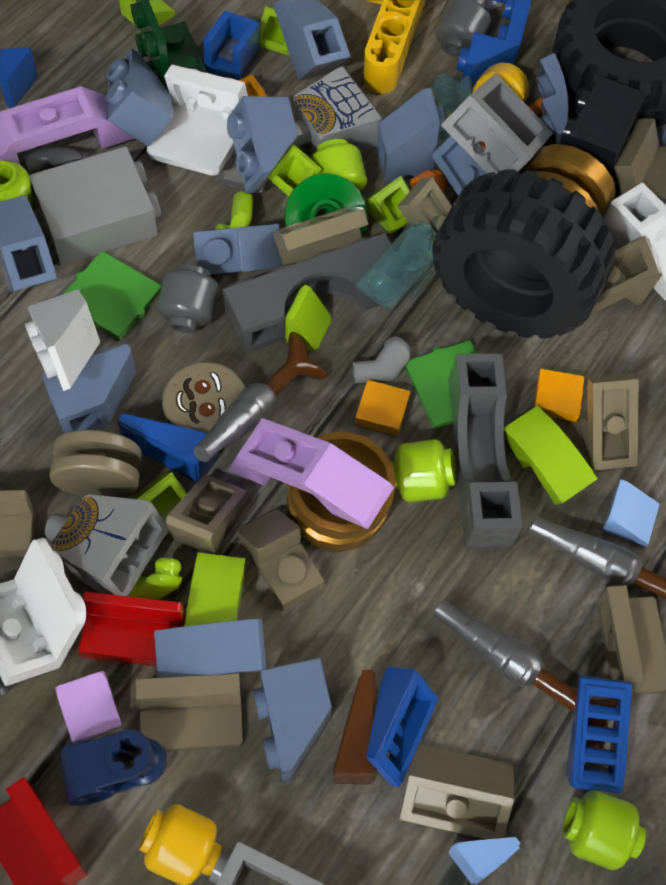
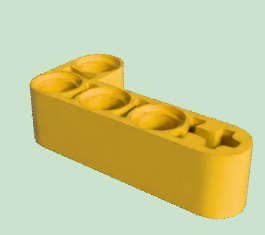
(390, 43)

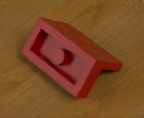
(124, 627)
(32, 843)

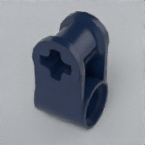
(103, 766)

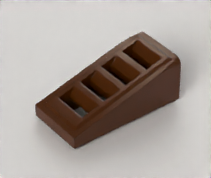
(351, 761)

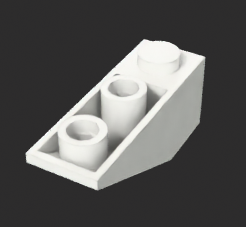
(636, 215)
(63, 336)

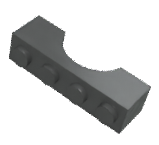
(260, 304)
(485, 487)

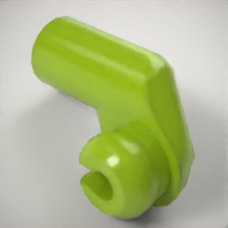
(241, 211)
(161, 583)

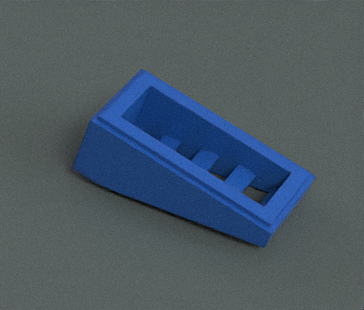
(167, 444)
(399, 722)
(597, 778)

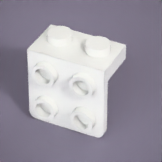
(198, 131)
(37, 616)

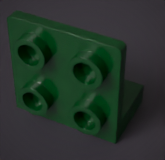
(164, 45)

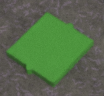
(115, 294)
(430, 380)

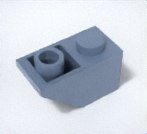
(311, 37)
(137, 98)
(261, 135)
(410, 137)
(23, 246)
(95, 393)
(297, 711)

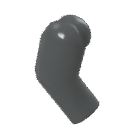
(50, 158)

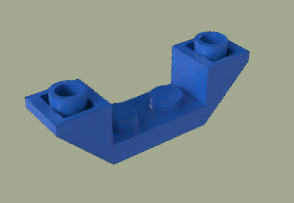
(491, 50)

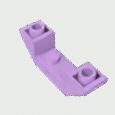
(56, 119)
(313, 466)

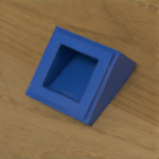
(16, 73)

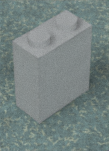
(96, 204)

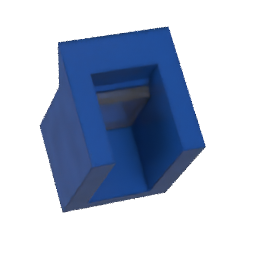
(231, 45)

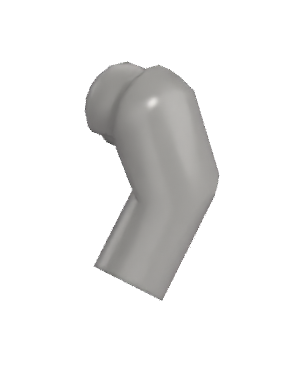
(386, 365)

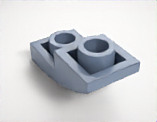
(554, 95)
(211, 649)

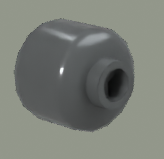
(459, 22)
(188, 297)

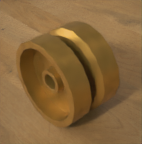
(577, 171)
(318, 523)

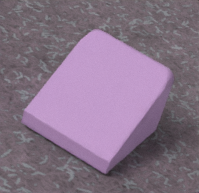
(88, 707)

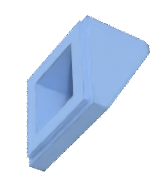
(630, 514)
(482, 857)

